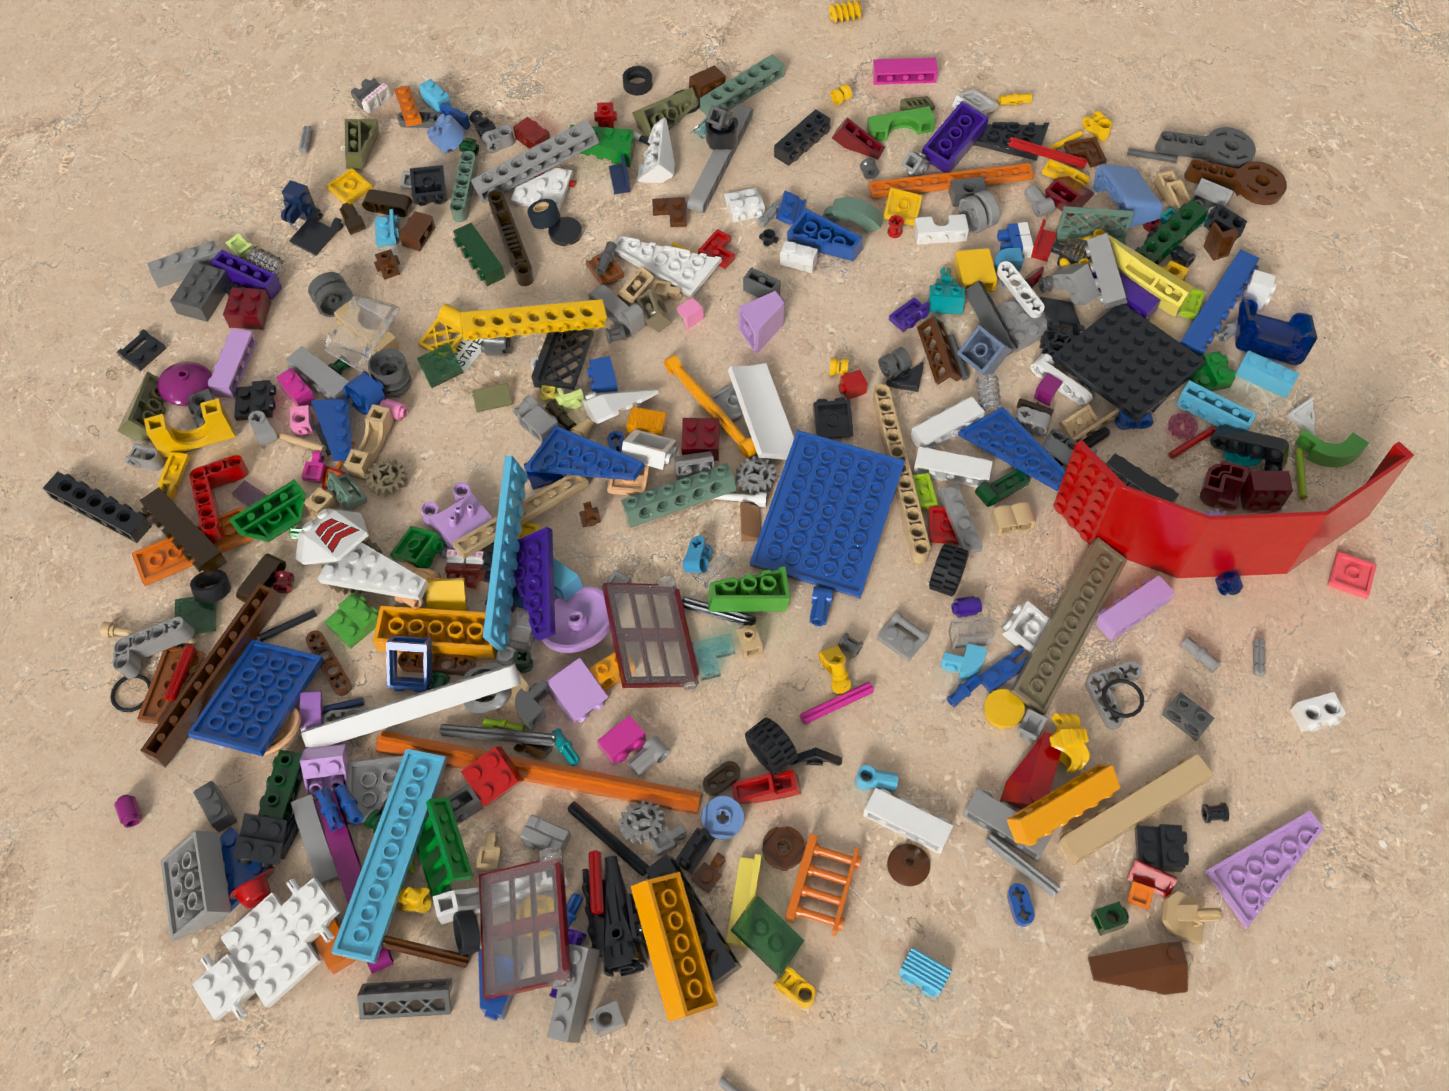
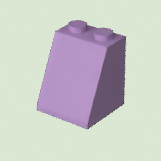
(761, 319)
(576, 691)

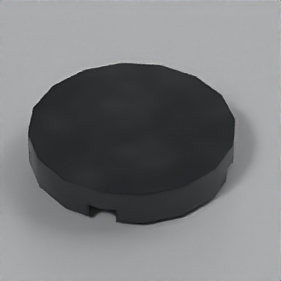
(565, 231)

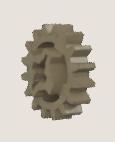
(386, 477)

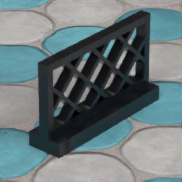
(547, 356)

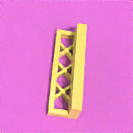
(744, 892)

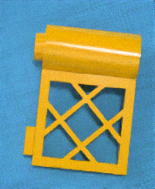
(450, 318)

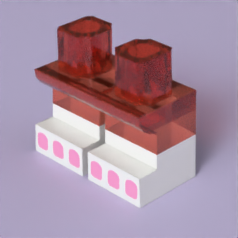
(465, 568)

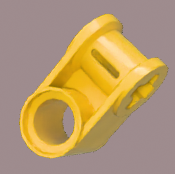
(1099, 125)
(834, 662)
(791, 986)

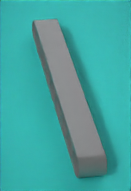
(717, 165)

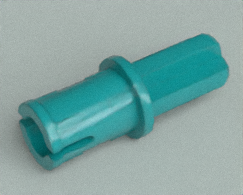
(565, 748)

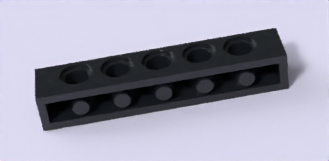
(97, 506)
(727, 961)

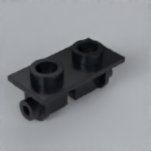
(694, 850)

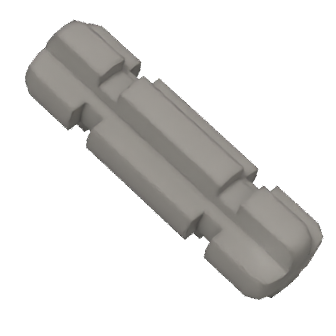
(305, 139)
(768, 214)
(1259, 657)

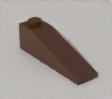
(1150, 968)

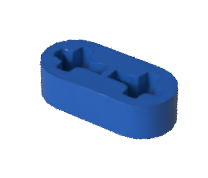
(615, 434)
(1025, 903)

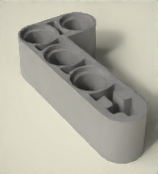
(618, 312)
(133, 648)

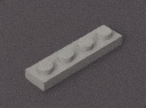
(960, 518)

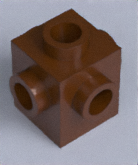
(387, 264)

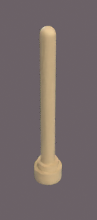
(109, 629)

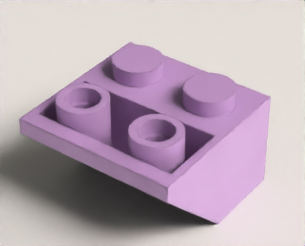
(324, 768)

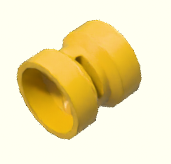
(841, 94)
(834, 366)

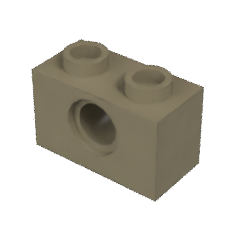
(654, 310)

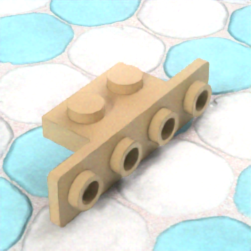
(1084, 421)

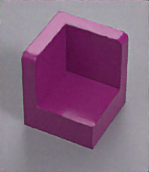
(1047, 389)

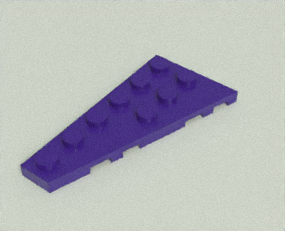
(536, 581)

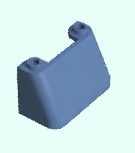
(1128, 192)

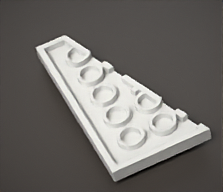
(669, 263)
(373, 572)

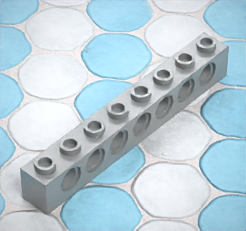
(536, 160)

